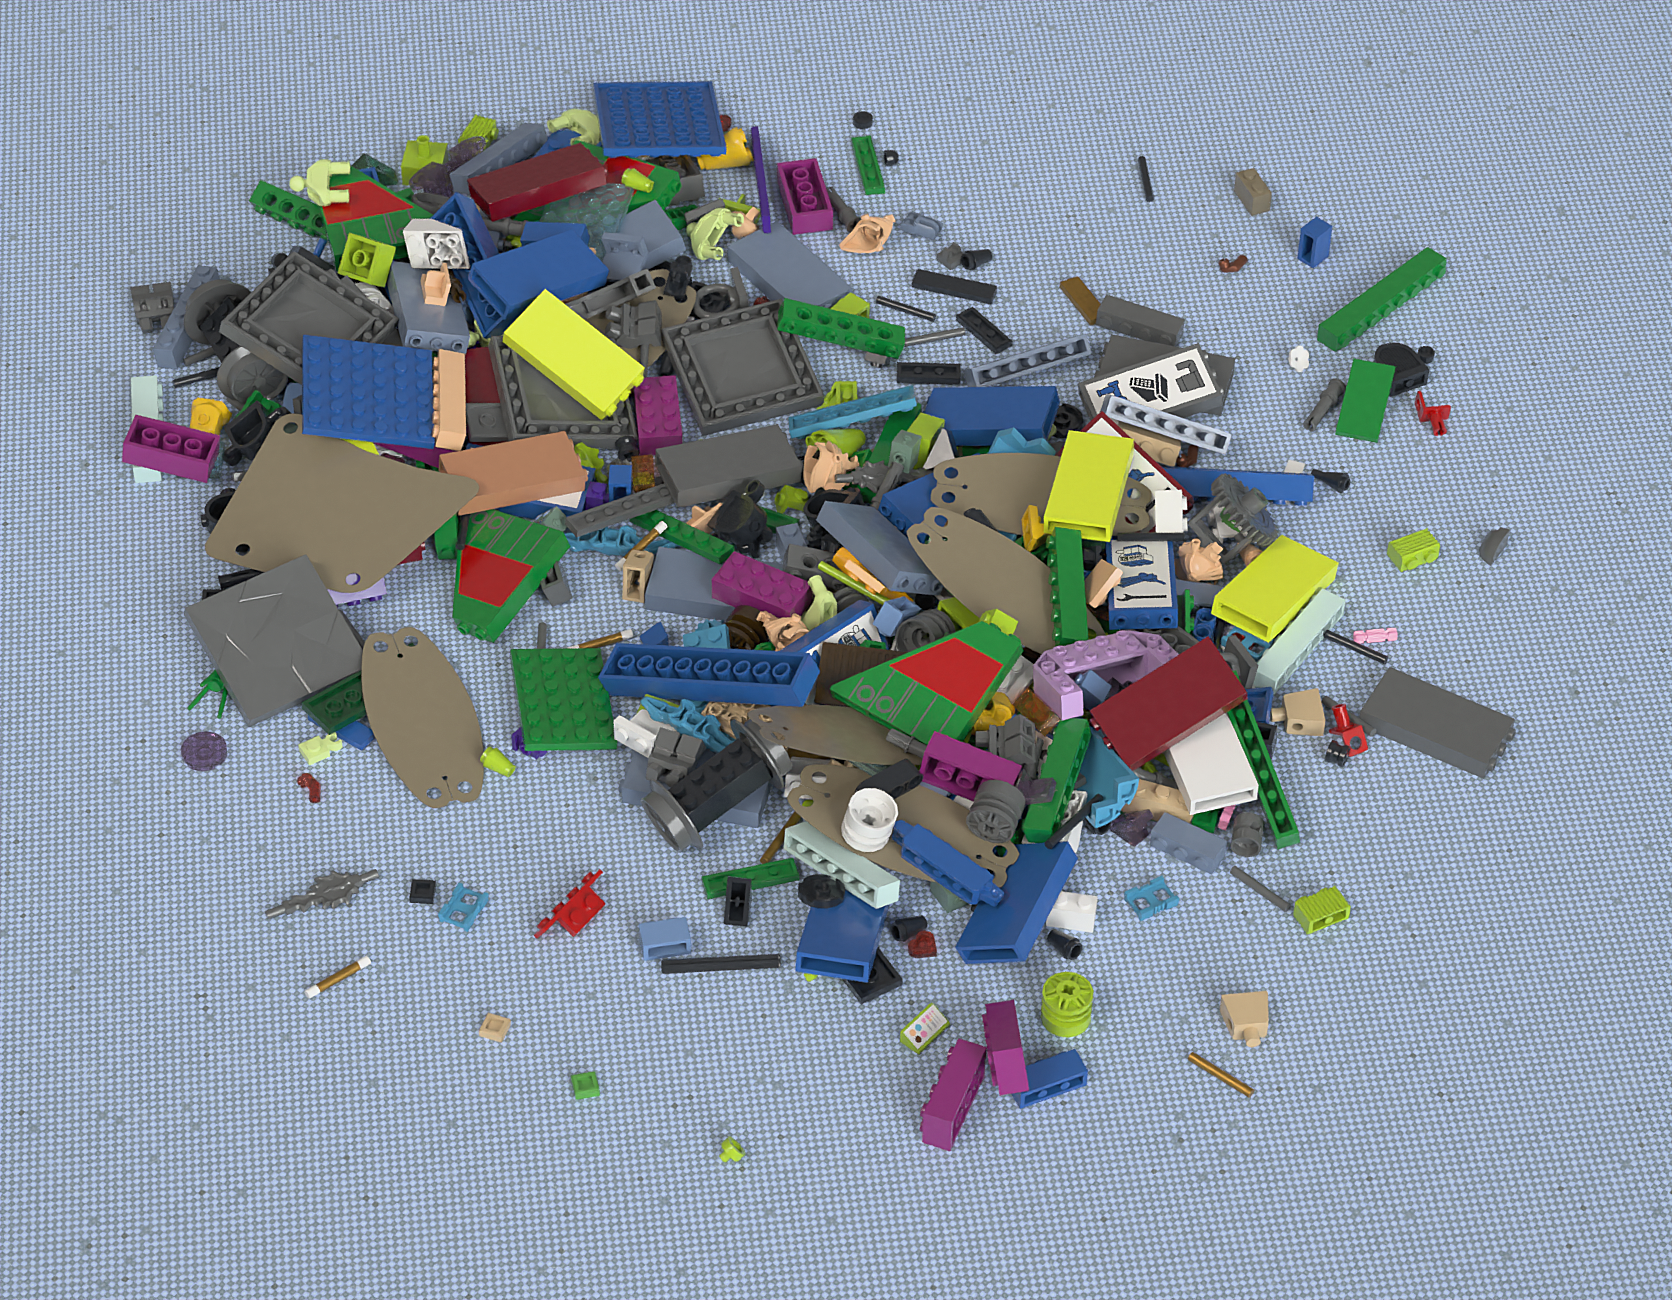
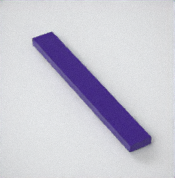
(760, 179)

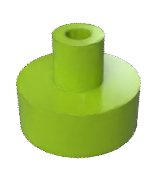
(732, 1150)

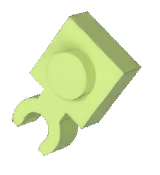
(319, 749)

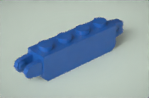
(946, 864)

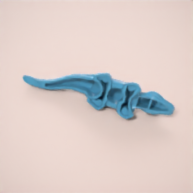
(613, 541)
(688, 722)

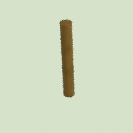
(779, 839)
(1221, 1075)

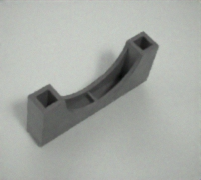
(615, 295)

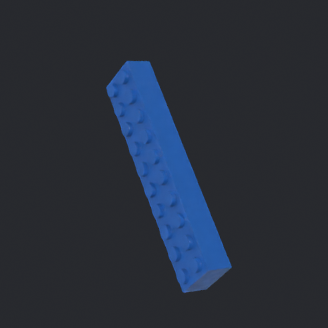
(710, 674)

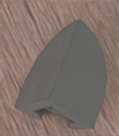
(1493, 544)

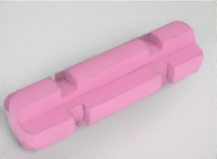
(1375, 635)

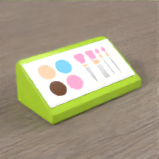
(924, 1029)

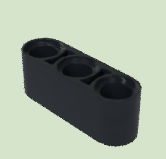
(895, 779)

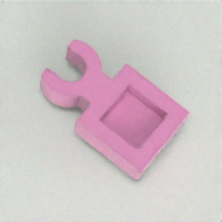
(1225, 817)

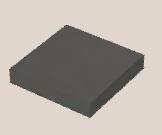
(485, 422)

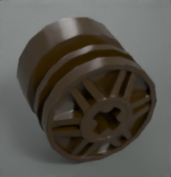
(744, 629)

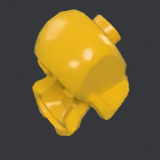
(209, 415)
(995, 713)

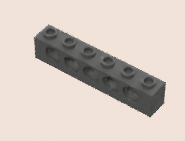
(798, 557)

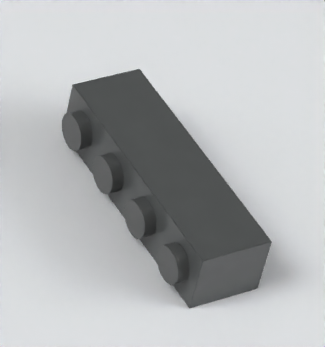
(1139, 321)

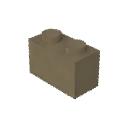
(1252, 191)

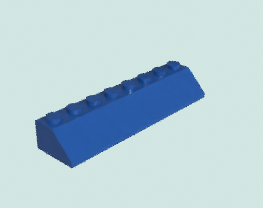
(463, 214)
(1274, 485)

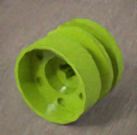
(1066, 1004)

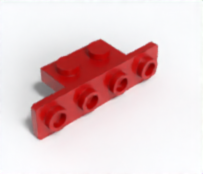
(577, 910)

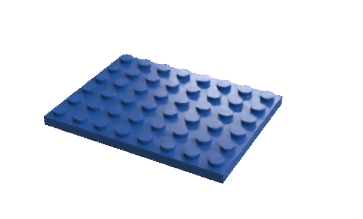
(658, 119)

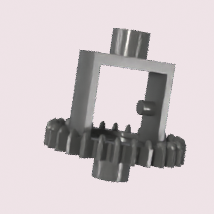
(1245, 507)

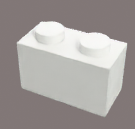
(1169, 511)
(1073, 912)

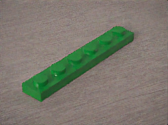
(686, 536)

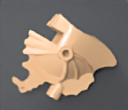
(868, 234)
(830, 462)
(1198, 562)
(782, 630)

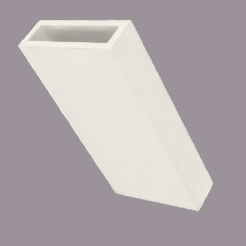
(1212, 768)

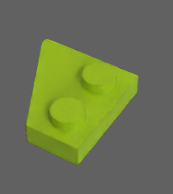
(840, 393)

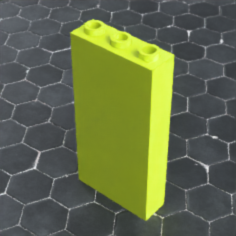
(574, 355)
(1089, 484)
(1274, 588)

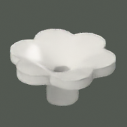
(1298, 358)

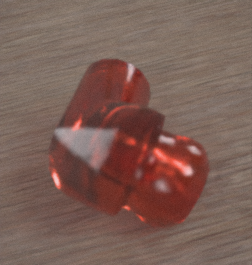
(314, 786)

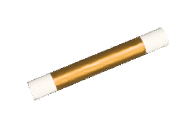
(641, 545)
(603, 641)
(337, 977)

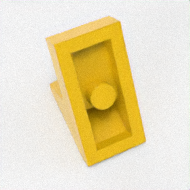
(1033, 529)

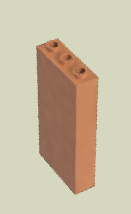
(518, 471)

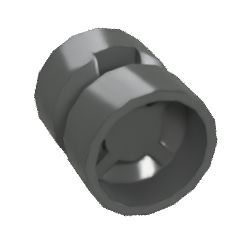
(1247, 834)

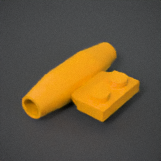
(855, 569)

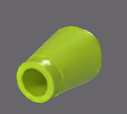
(637, 181)
(497, 761)

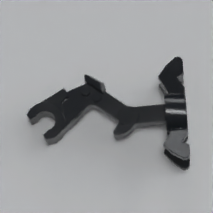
(827, 543)

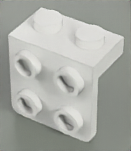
(638, 732)

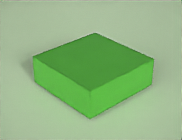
(585, 1085)

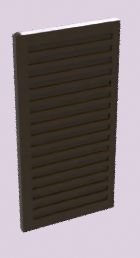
(843, 662)

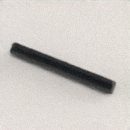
(722, 963)

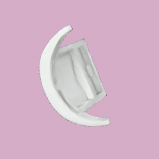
(1018, 679)

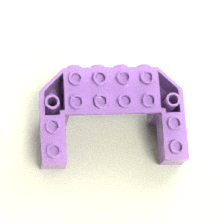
(1119, 655)

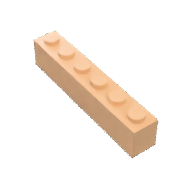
(449, 400)

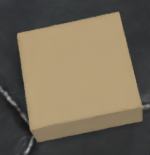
(495, 1027)

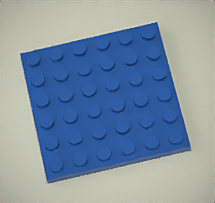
(367, 392)

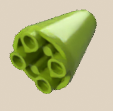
(846, 439)

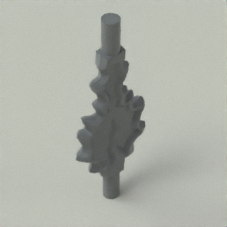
(873, 474)
(329, 891)

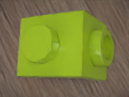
(791, 498)

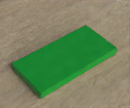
(1365, 400)

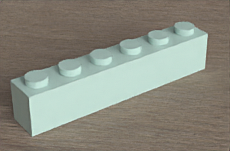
(146, 403)
(1298, 640)
(829, 858)

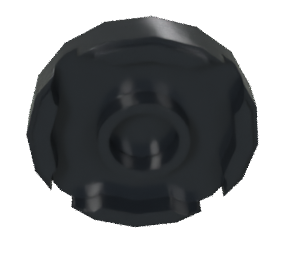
(1066, 419)
(821, 891)

